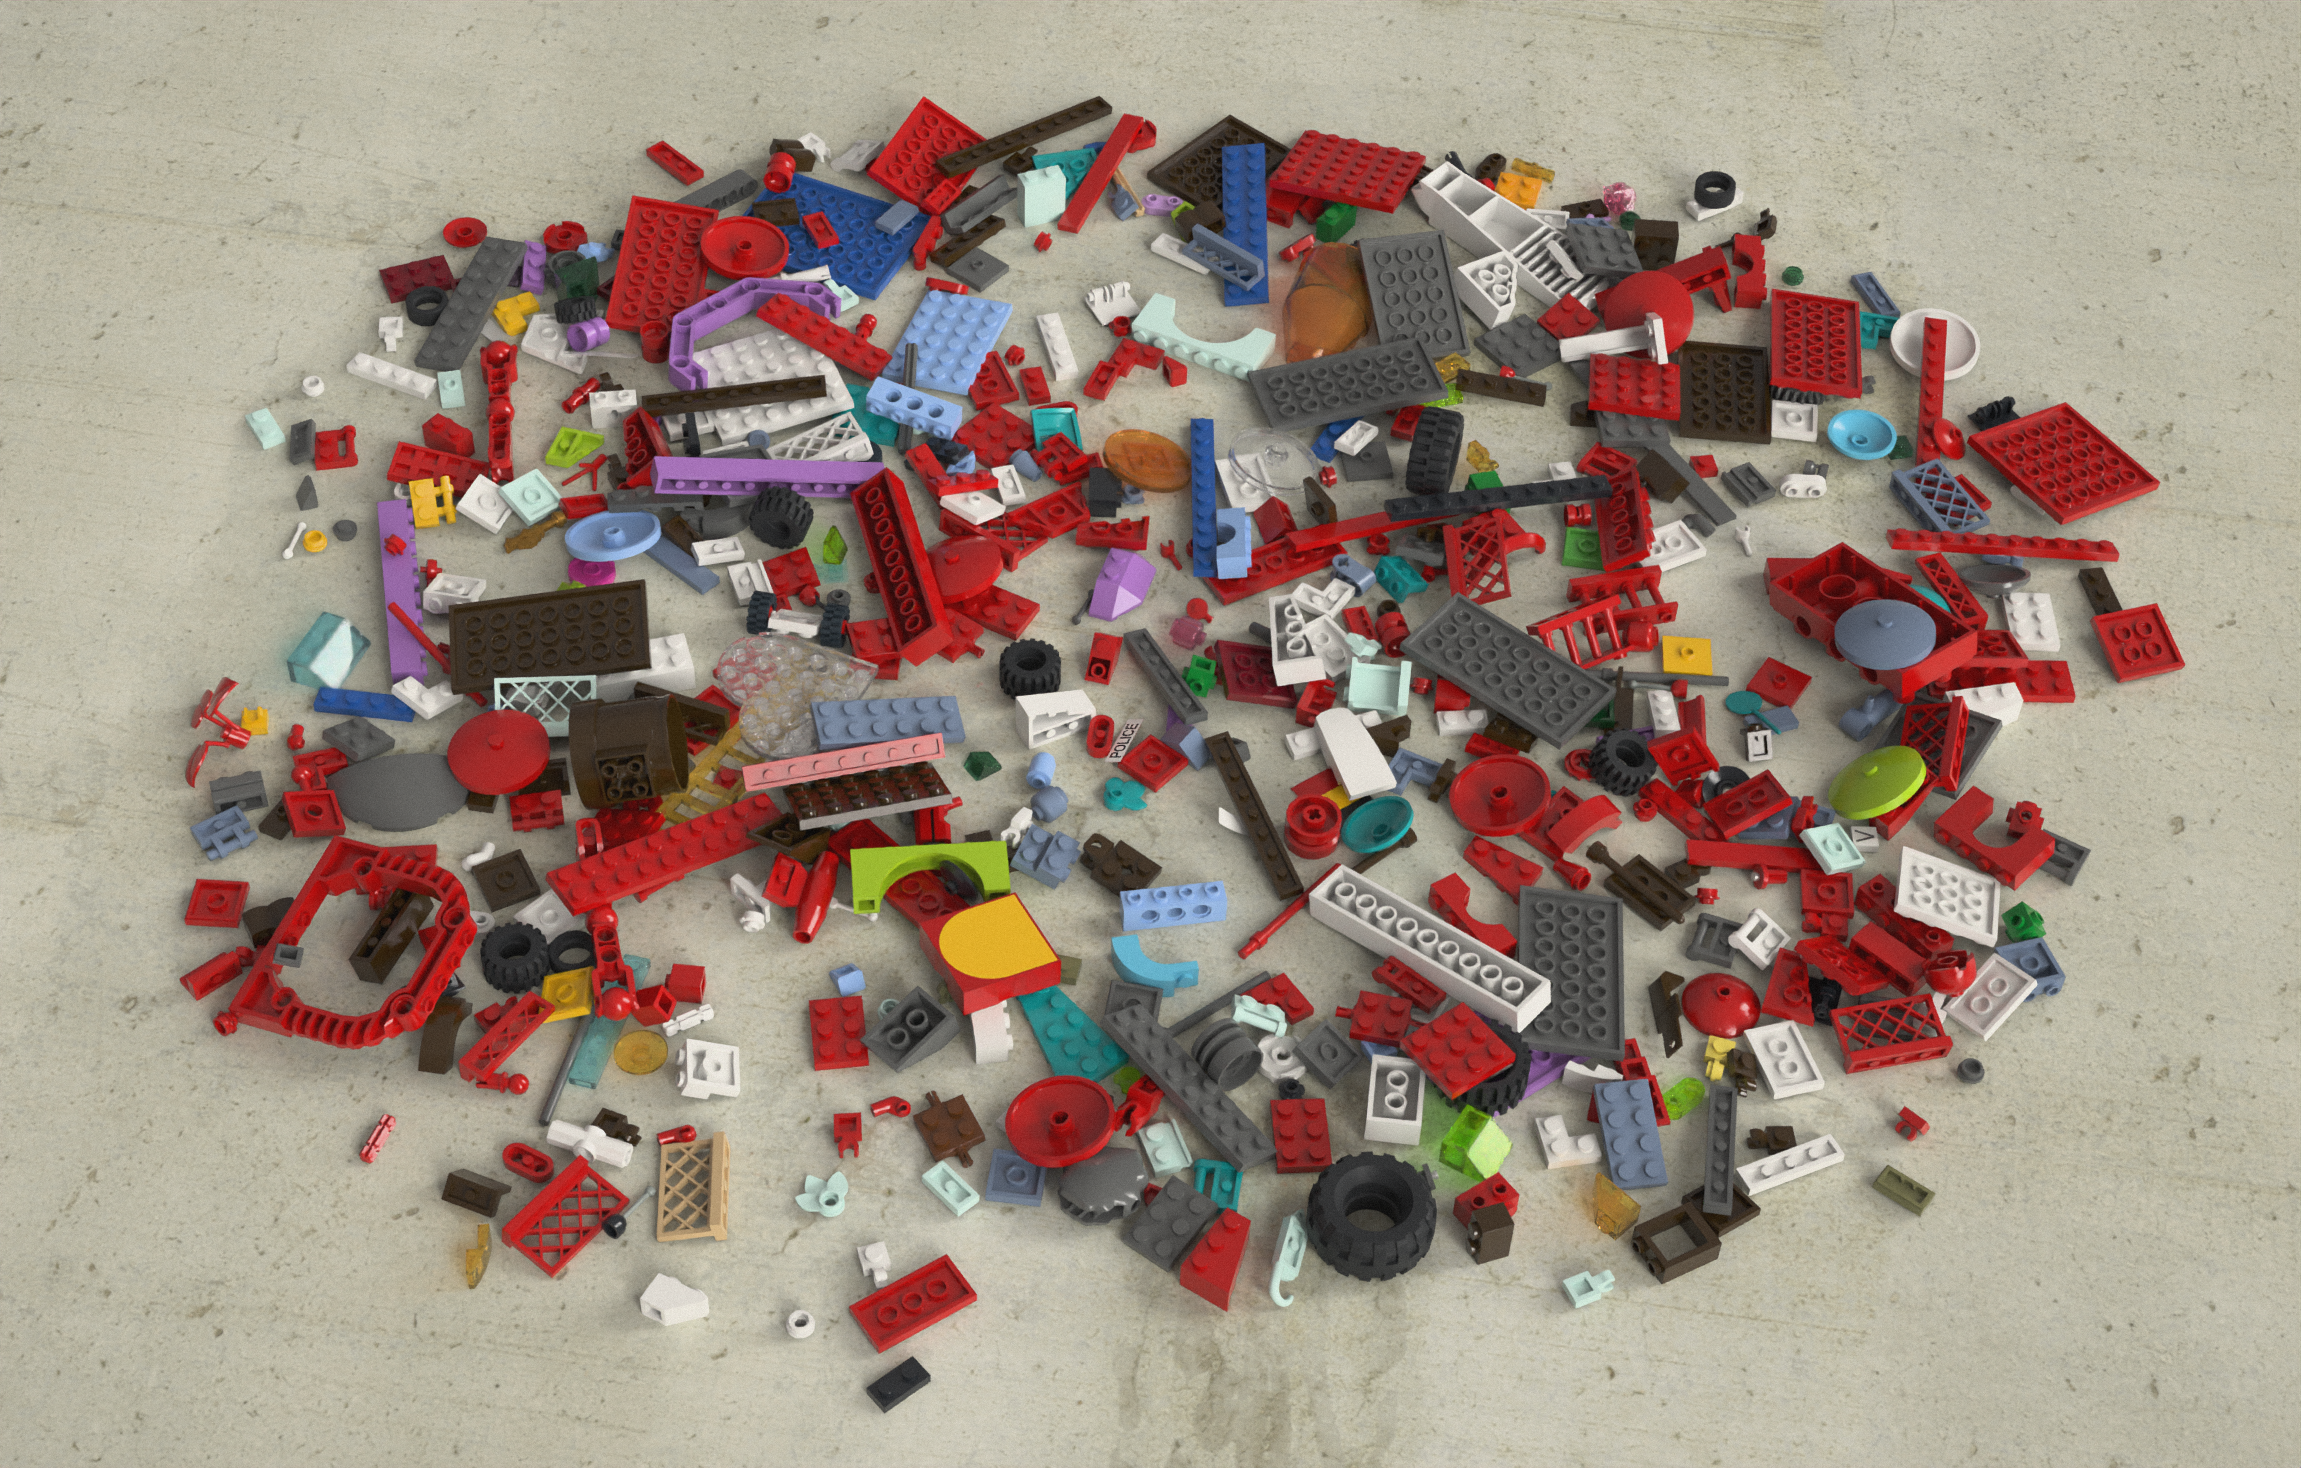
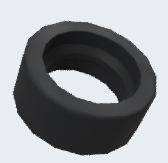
(1717, 180)
(424, 295)
(567, 941)

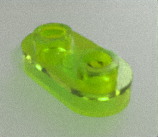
(1685, 1098)

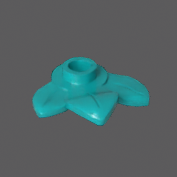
(1123, 795)

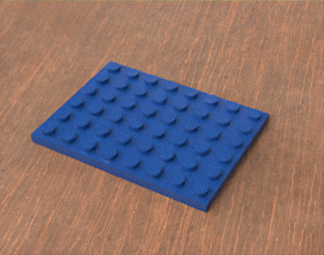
(865, 255)

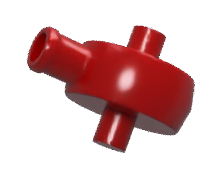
(430, 570)
(1198, 609)

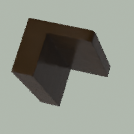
(474, 1192)

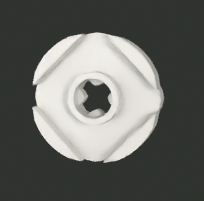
(1277, 1069)

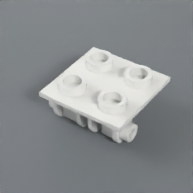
(1112, 302)

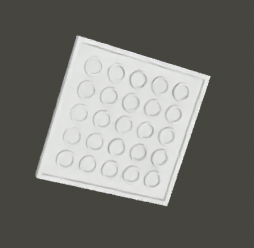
(770, 358)

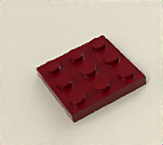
(1250, 676)

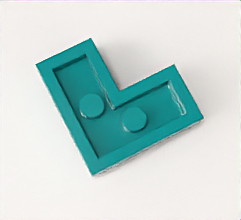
(1874, 325)

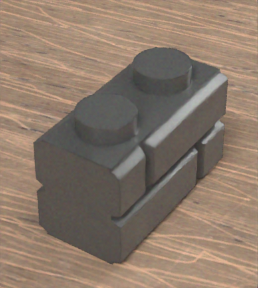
(242, 790)

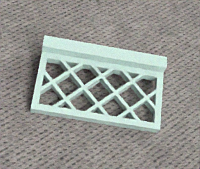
(553, 728)

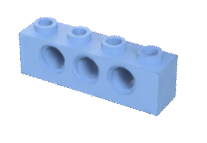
(914, 408)
(1173, 906)

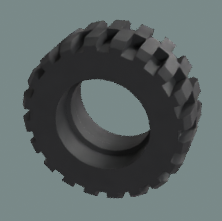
(1434, 451)

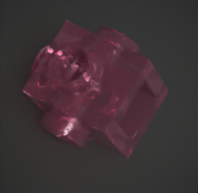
(1619, 197)

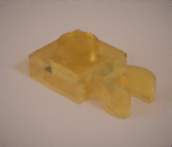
(1479, 457)

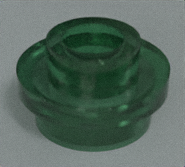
(1627, 220)
(1793, 276)

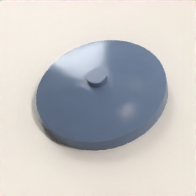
(1885, 634)

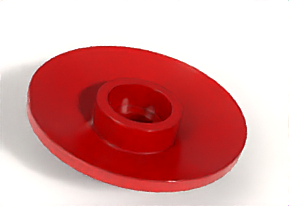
(465, 232)
(1948, 439)

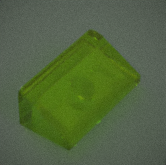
(834, 547)

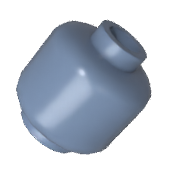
(1049, 804)

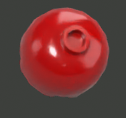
(1951, 972)

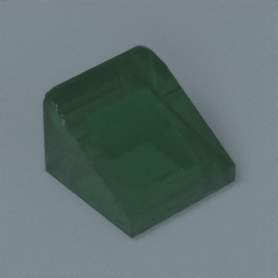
(981, 765)

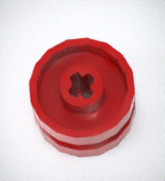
(1312, 826)

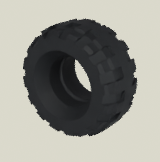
(1376, 1185)

